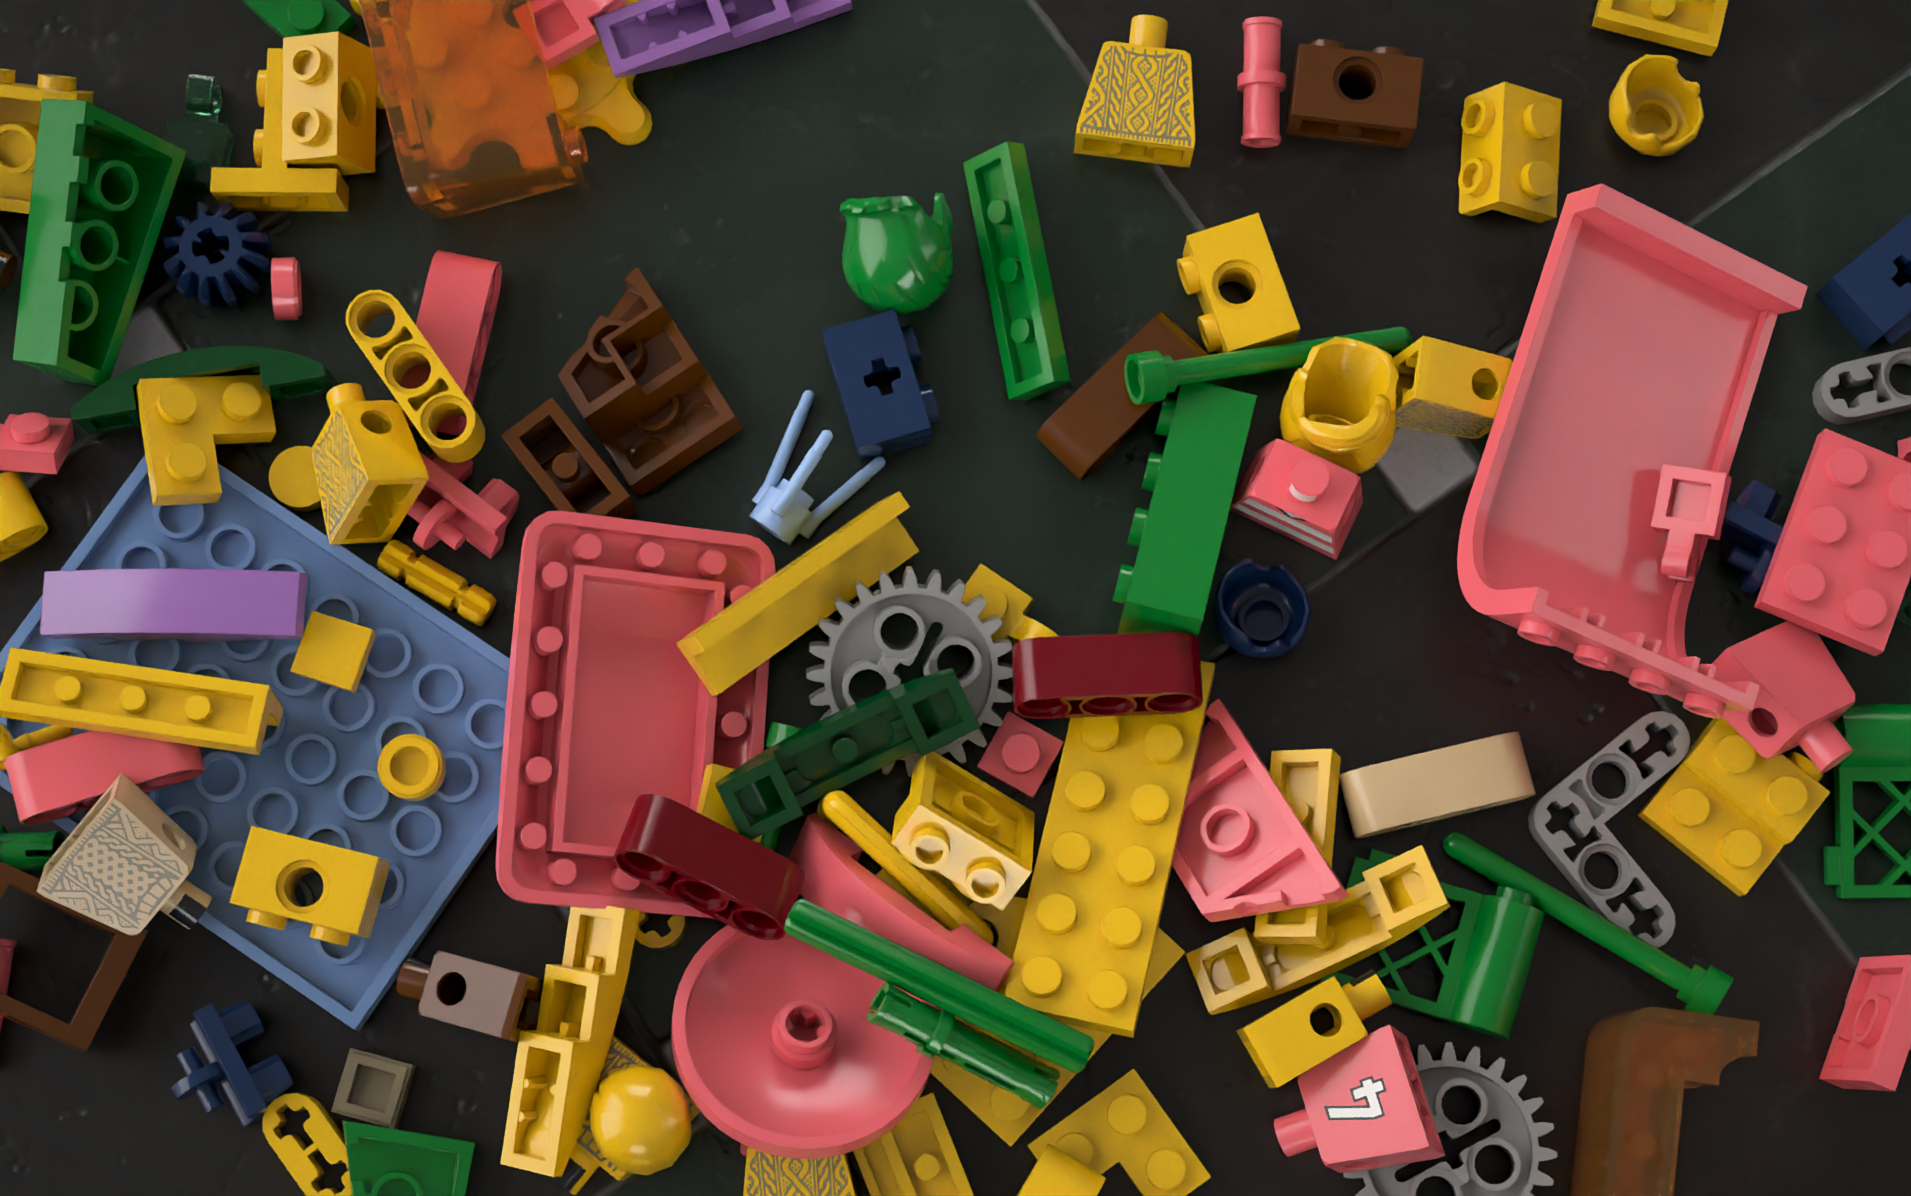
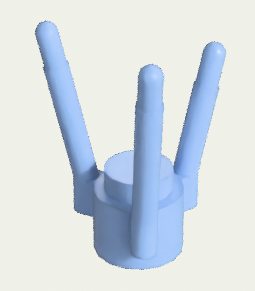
(785, 507)

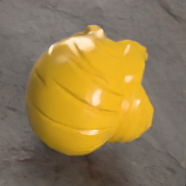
(1343, 404)

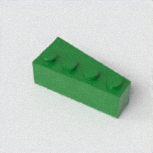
(89, 237)
(1187, 510)

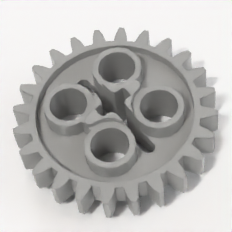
(858, 646)
(1496, 1101)

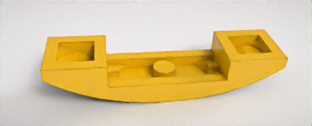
(1377, 913)

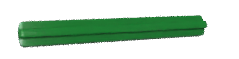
(939, 985)

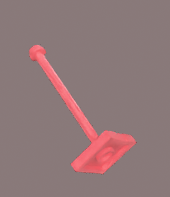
(1873, 1027)

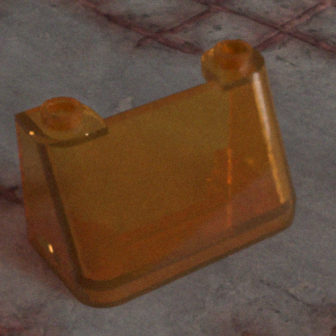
(470, 103)

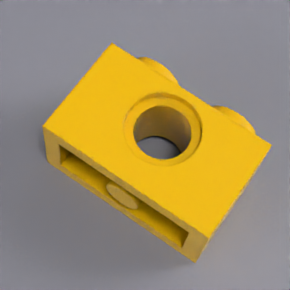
(328, 103)
(1243, 255)
(277, 862)

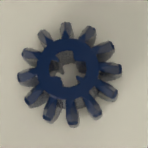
(198, 242)

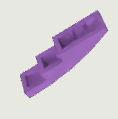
(678, 31)
(174, 604)

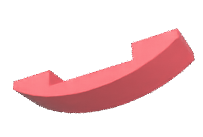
(854, 893)

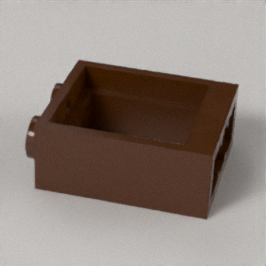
(100, 988)

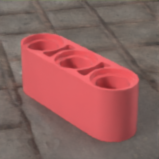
(457, 323)
(78, 769)

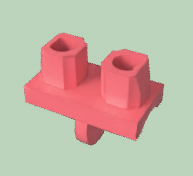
(457, 514)

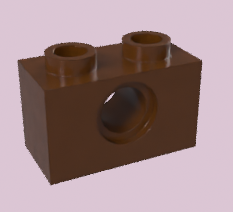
(1323, 111)
(566, 464)

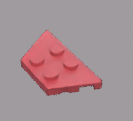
(1239, 836)

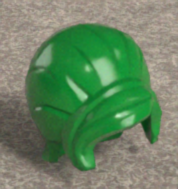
(897, 252)

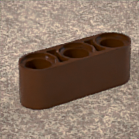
(1101, 412)

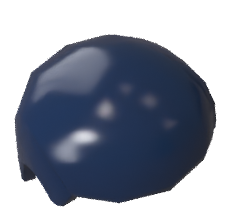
(1261, 609)

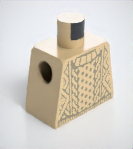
(126, 864)

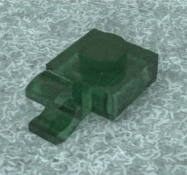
(200, 134)

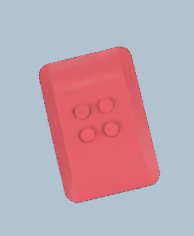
(609, 700)

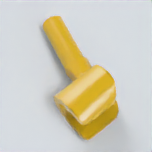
(10, 746)

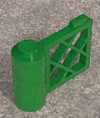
(1880, 754)
(1486, 960)

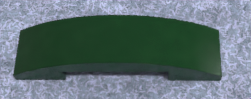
(282, 374)
(844, 749)

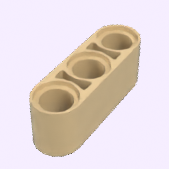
(1436, 784)

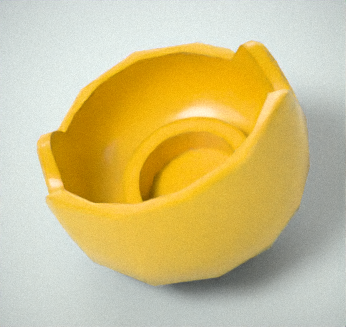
(1655, 106)
(640, 1119)

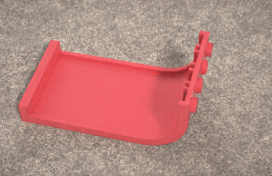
(1625, 364)

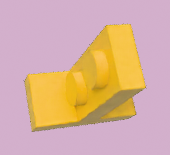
(277, 183)

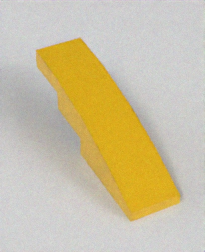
(566, 1053)

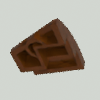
(646, 390)

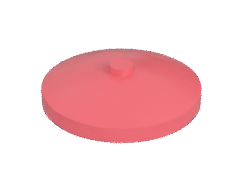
(784, 1050)

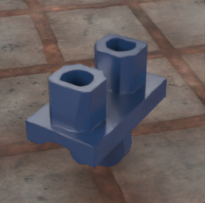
(1752, 533)
(219, 1037)

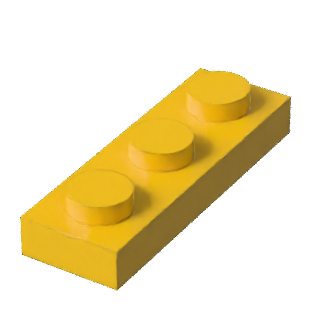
(1311, 787)

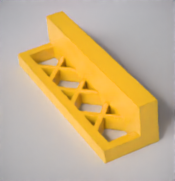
(798, 595)
(137, 701)

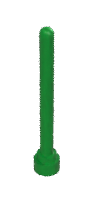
(1153, 376)
(1696, 986)

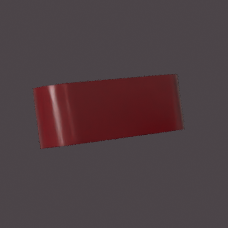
(1107, 675)
(709, 867)

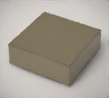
(373, 1088)

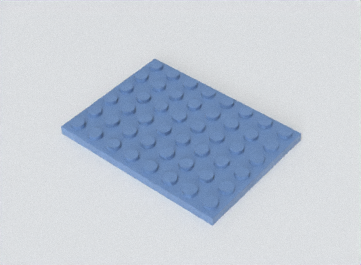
(321, 763)

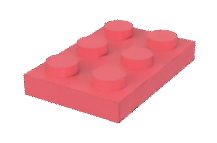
(1844, 545)

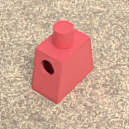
(1797, 695)

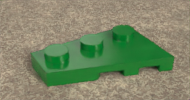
(405, 1162)

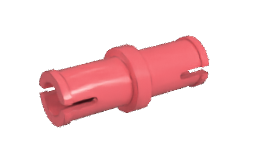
(1261, 82)

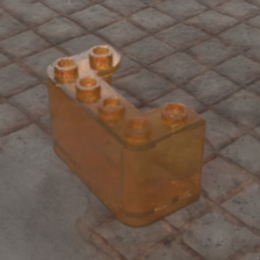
(1635, 1094)

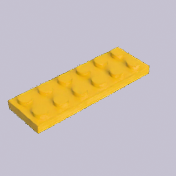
(1105, 866)

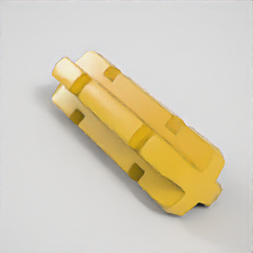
(436, 582)

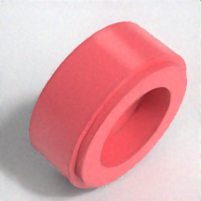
(286, 288)

